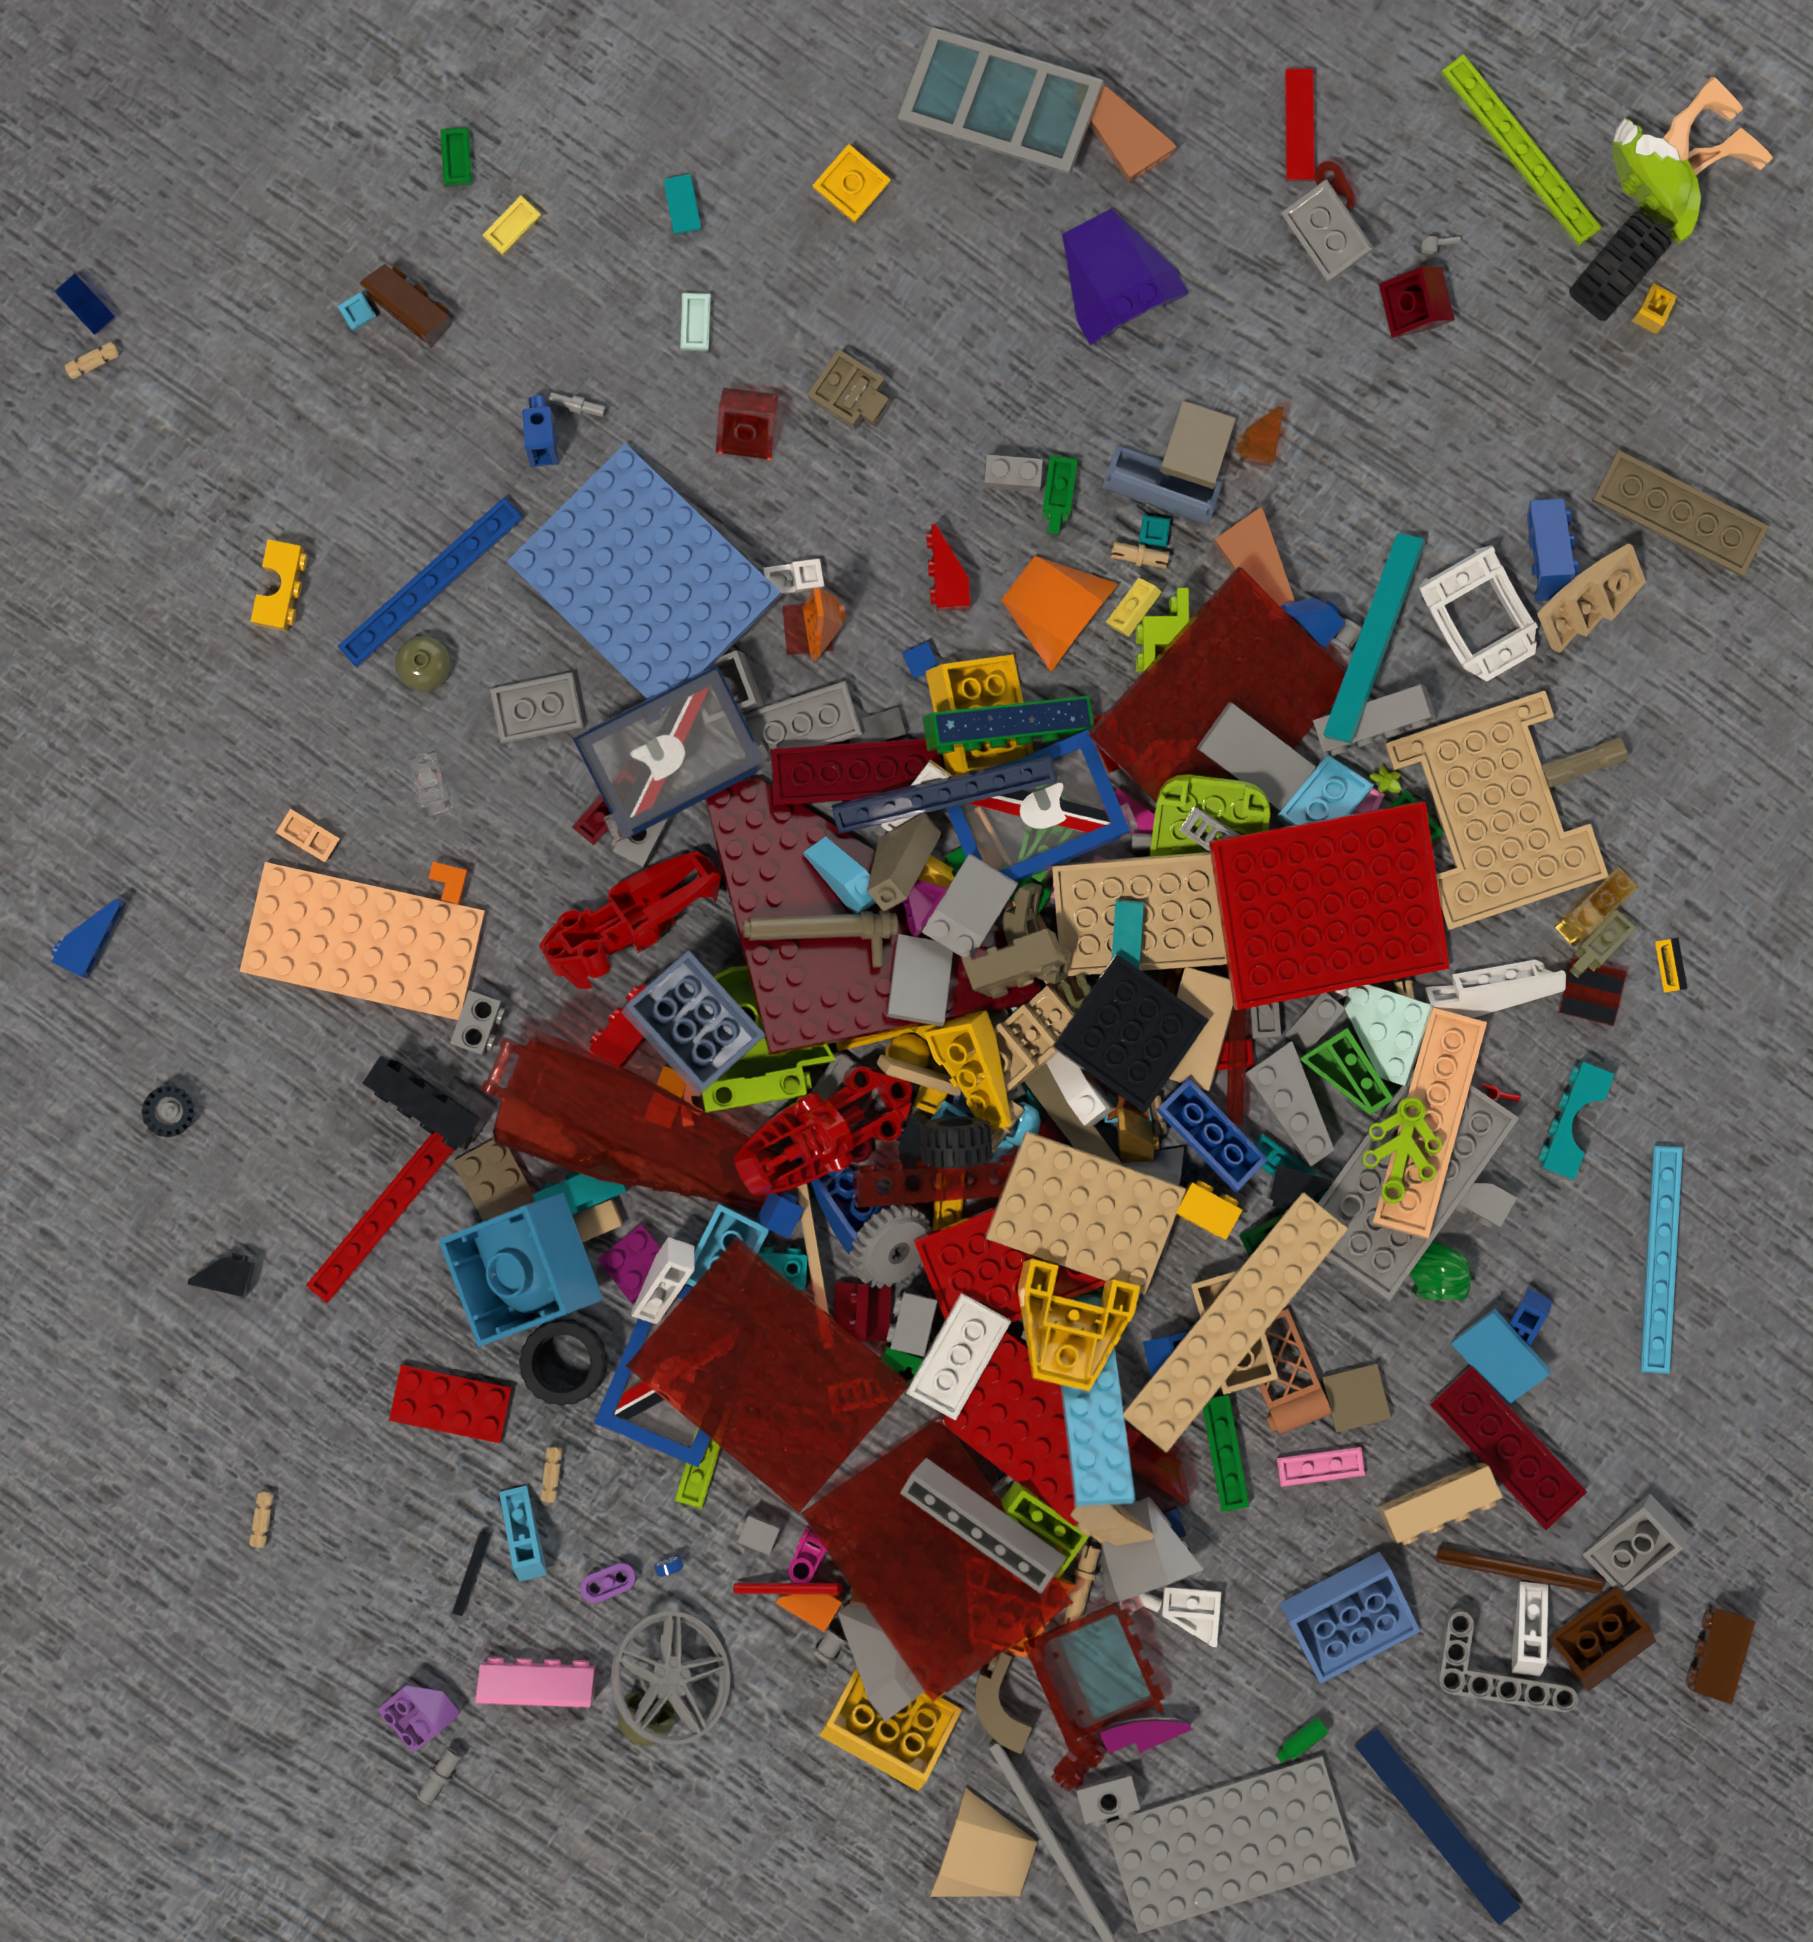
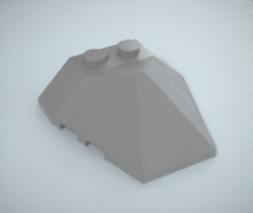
(882, 1671)

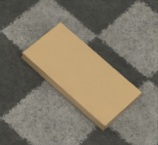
(1213, 999)

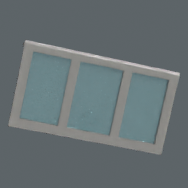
(1000, 100)

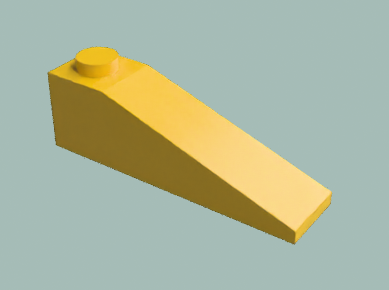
(972, 1059)

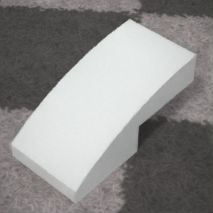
(795, 576)

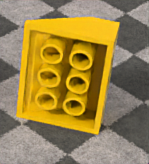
(977, 685)
(901, 1746)

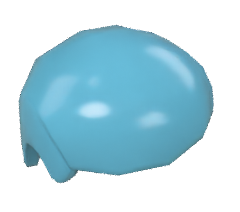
(1028, 1121)

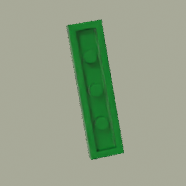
(1225, 1454)

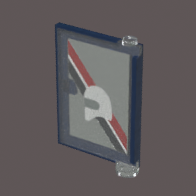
(669, 753)

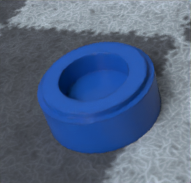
(668, 1566)

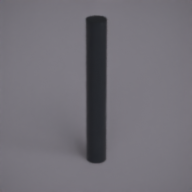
(471, 1573)

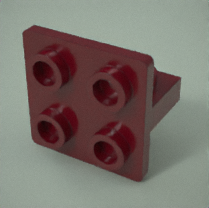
(863, 1310)

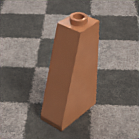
(1128, 136)
(1253, 548)

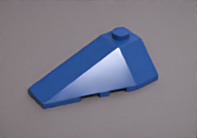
(836, 1200)

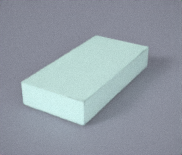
(695, 322)

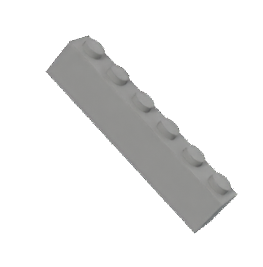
(983, 1525)

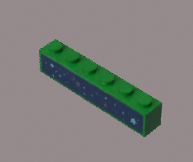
(1006, 724)

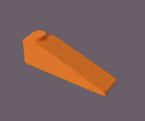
(822, 620)

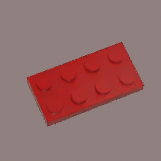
(450, 1403)

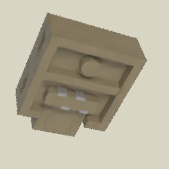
(850, 391)

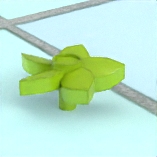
(1387, 780)

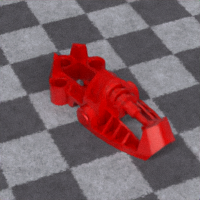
(631, 917)
(821, 1133)

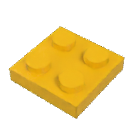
(851, 183)

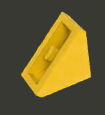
(1655, 308)

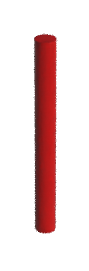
(788, 1588)

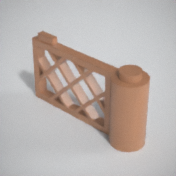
(1303, 1405)

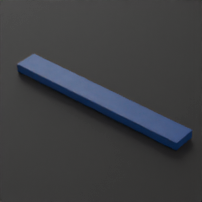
(430, 582)

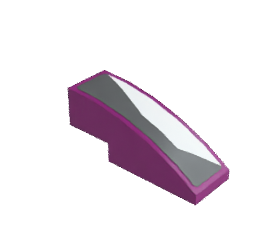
(1143, 1732)

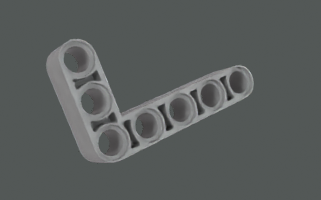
(1493, 1680)

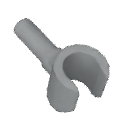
(1431, 244)

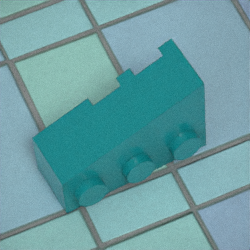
(580, 1191)

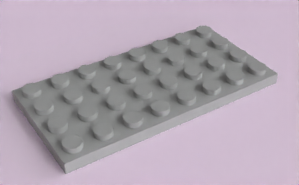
(1384, 1256)
(1230, 1844)

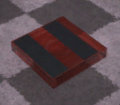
(1593, 994)

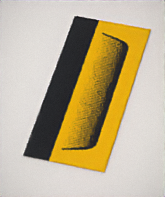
(1671, 965)

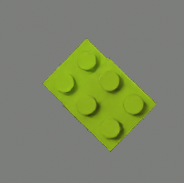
(1158, 631)

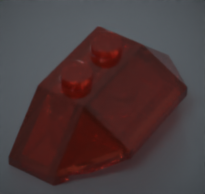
(1159, 1467)

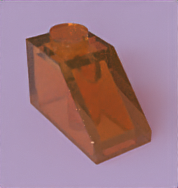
(1261, 440)

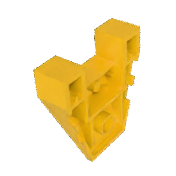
(1068, 1337)

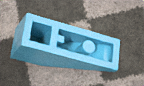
(842, 874)
(522, 1534)

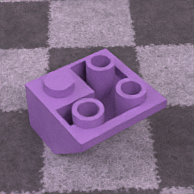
(418, 1714)

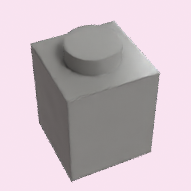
(757, 1533)

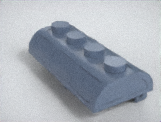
(1141, 480)

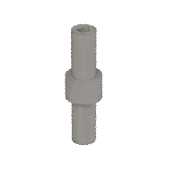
(577, 404)

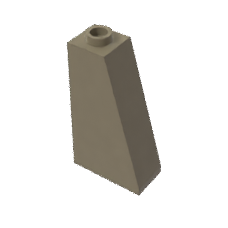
(901, 859)

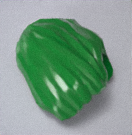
(1441, 1274)

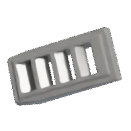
(1207, 819)

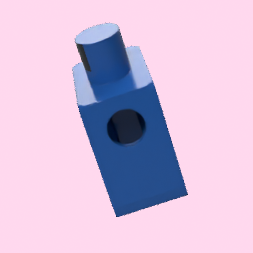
(539, 433)

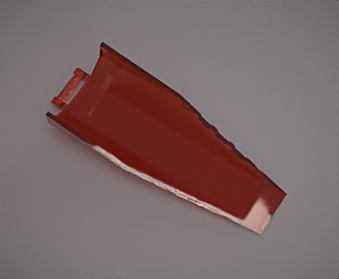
(614, 1124)

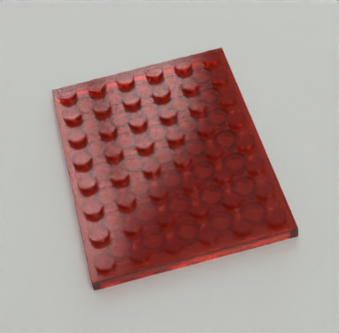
(1230, 651)
(767, 1374)
(923, 1583)

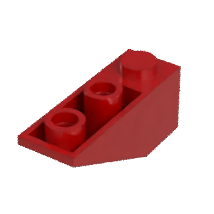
(950, 579)

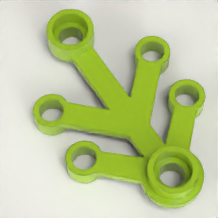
(1403, 1146)

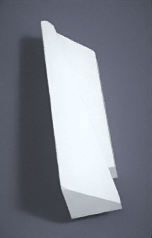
(1496, 988)

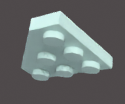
(1388, 1028)

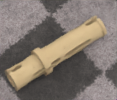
(1083, 1578)

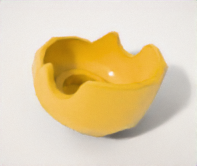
(909, 1049)

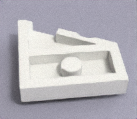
(1194, 1611)

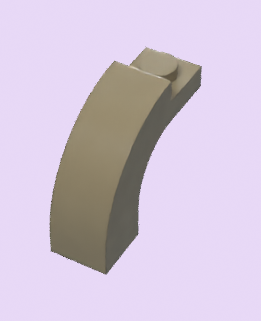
(1022, 921)
(1001, 1725)

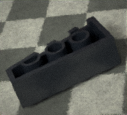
(424, 1102)

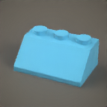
(720, 1232)

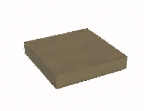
(1356, 1397)

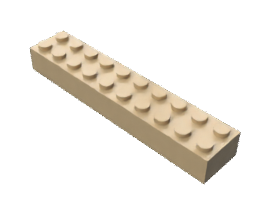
(1234, 1322)

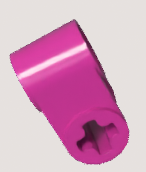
(807, 1554)

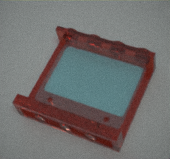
(1093, 1672)

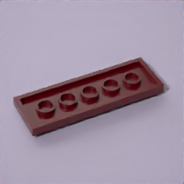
(846, 770)
(1508, 1448)

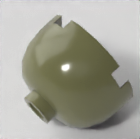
(423, 664)
(660, 1724)

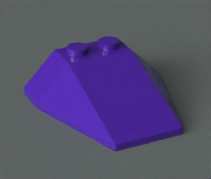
(1115, 275)

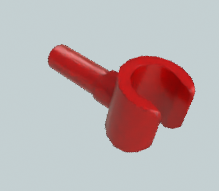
(1495, 1094)

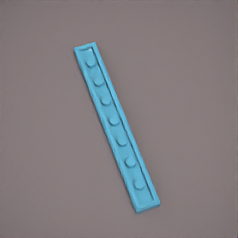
(1661, 1259)

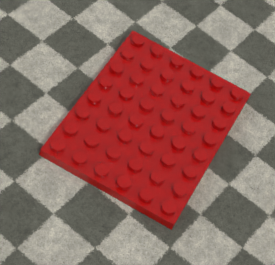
(1329, 905)

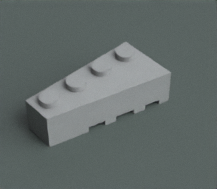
(1384, 717)
(1288, 1097)

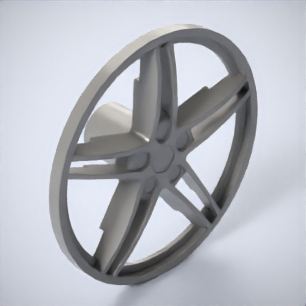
(669, 1678)

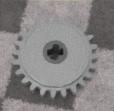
(886, 1246)

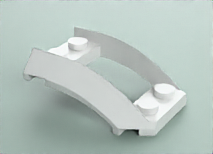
(1461, 579)

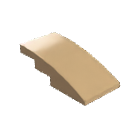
(1591, 596)
(1028, 1035)

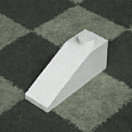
(1080, 1091)
(665, 1280)
(1530, 1630)

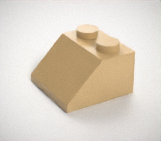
(1110, 1524)

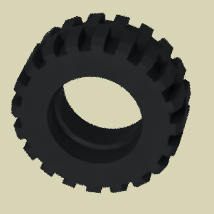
(1620, 266)

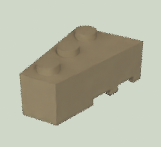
(1015, 964)

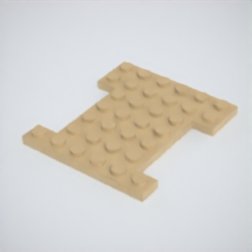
(1497, 813)

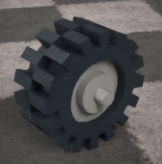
(168, 1111)

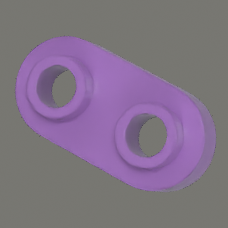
(608, 1582)

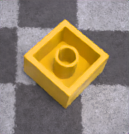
(1207, 1210)

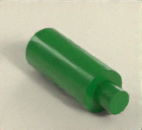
(1302, 1740)

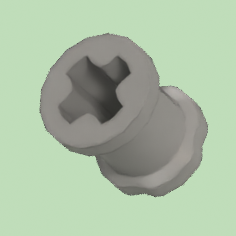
(1346, 637)
(829, 1646)

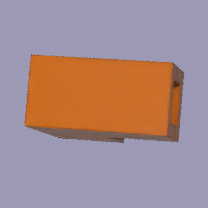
(454, 881)

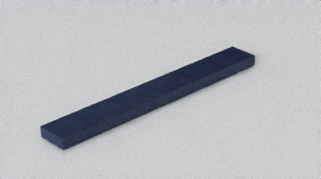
(944, 793)
(1437, 1826)

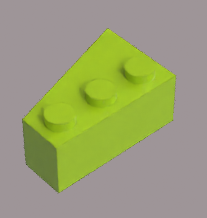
(1043, 1522)

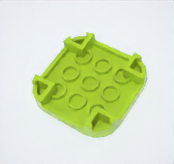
(1231, 802)

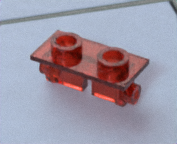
(1073, 1772)

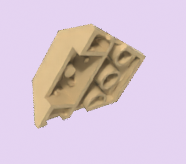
(983, 1854)

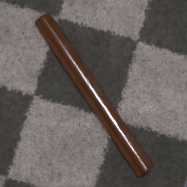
(1519, 1570)

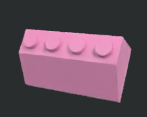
(536, 1683)

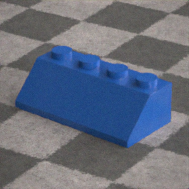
(1212, 1134)

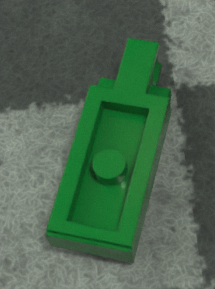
(1058, 491)

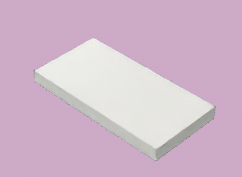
(958, 1356)

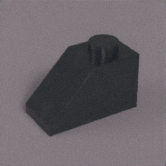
(1289, 1184)
(226, 1275)

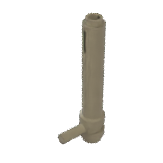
(863, 925)

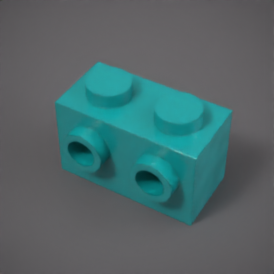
(790, 1264)

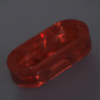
(1339, 183)

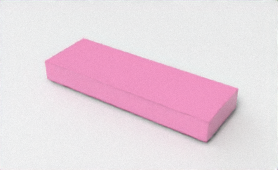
(1320, 1466)

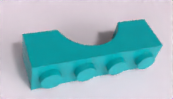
(1562, 1153)

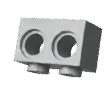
(470, 1020)

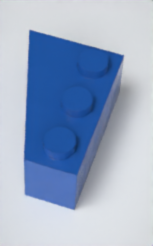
(1551, 547)

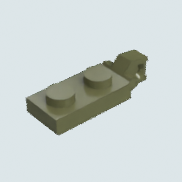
(1602, 943)

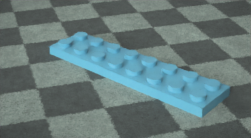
(1098, 1436)

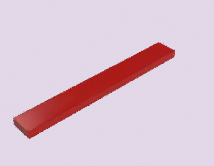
(380, 1217)

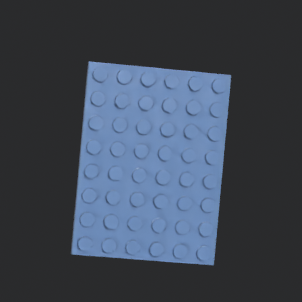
(643, 576)

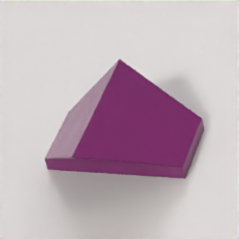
(921, 905)

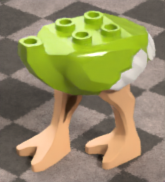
(1664, 172)

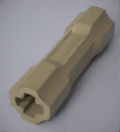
(1585, 762)

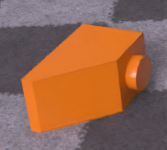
(814, 1609)

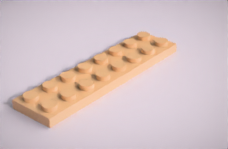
(1442, 1084)

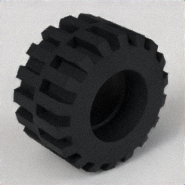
(956, 1142)

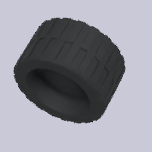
(539, 1386)

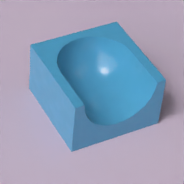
(520, 1269)

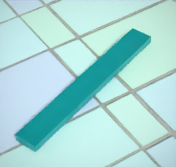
(1374, 638)

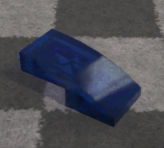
(84, 303)

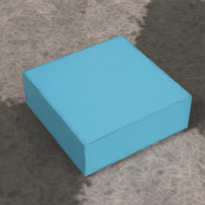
(357, 311)

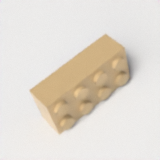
(1258, 1364)
(1440, 1502)

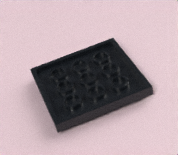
(1130, 1033)

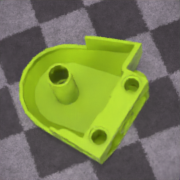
(757, 1075)

